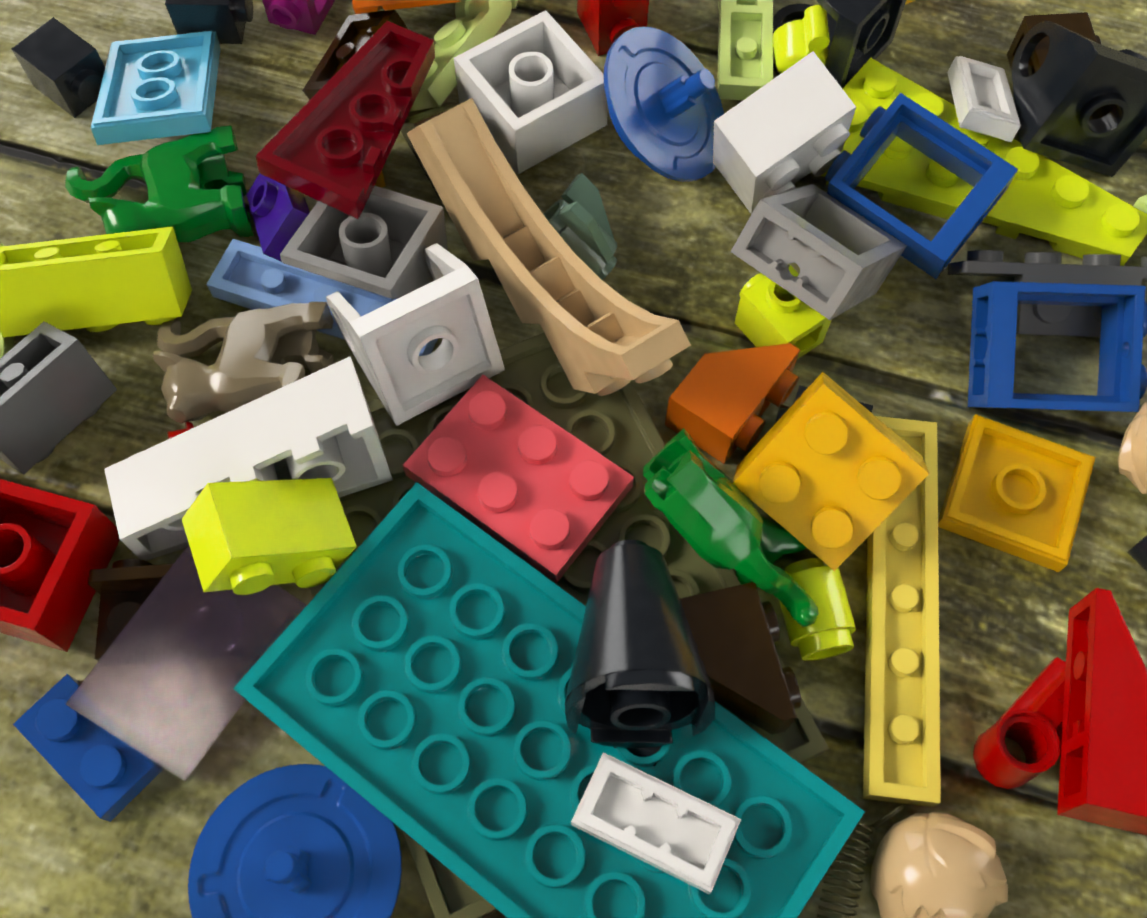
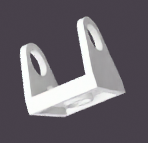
(393, 335)

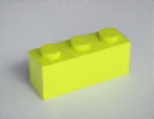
(93, 282)

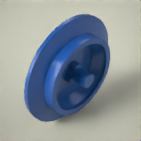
(662, 103)
(295, 849)

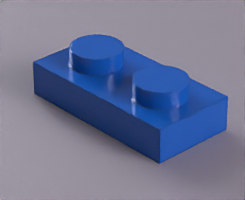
(84, 754)

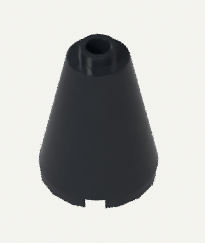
(636, 655)

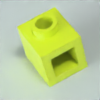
(777, 317)

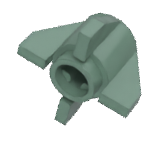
(584, 225)

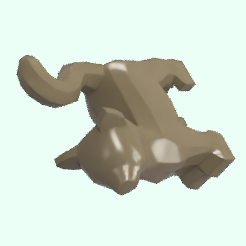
(257, 356)

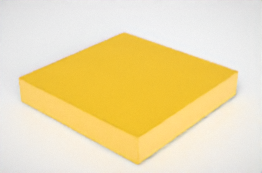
(1017, 493)

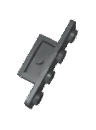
(1048, 268)

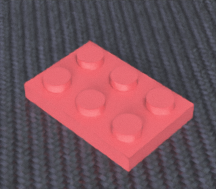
(519, 477)

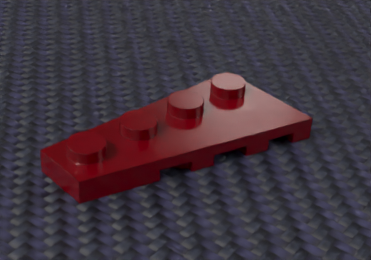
(351, 124)

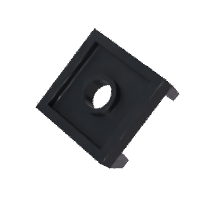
(856, 31)
(1071, 86)

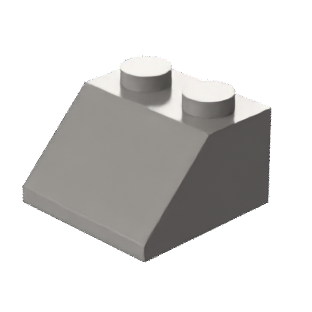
(375, 252)

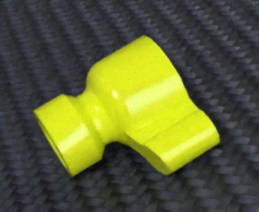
(802, 37)

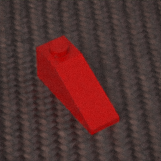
(1103, 719)

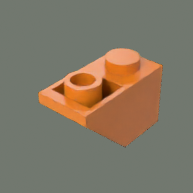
(728, 394)

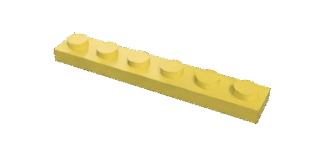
(904, 640)

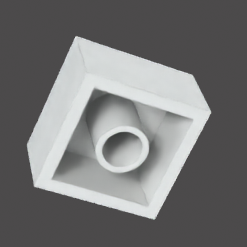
(533, 90)
(783, 132)

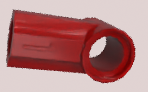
(1034, 724)

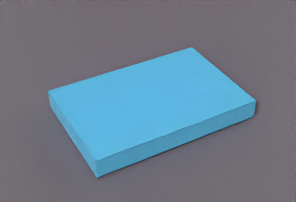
(157, 88)

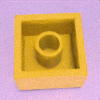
(829, 471)

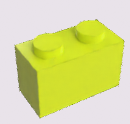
(267, 534)

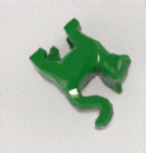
(185, 188)
(724, 523)

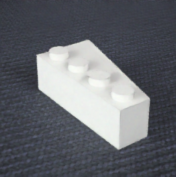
(295, 432)

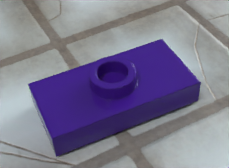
(276, 213)

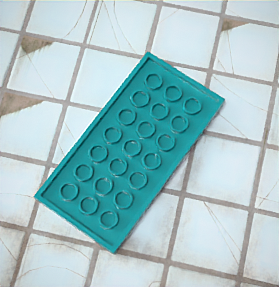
(441, 697)

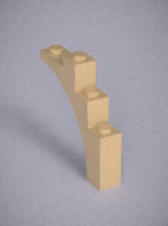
(589, 325)

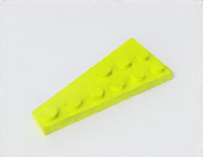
(1039, 202)

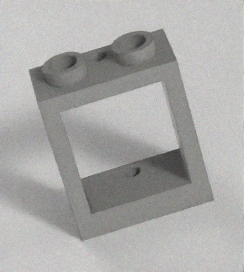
(836, 249)

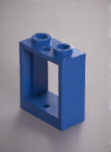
(944, 145)
(993, 345)

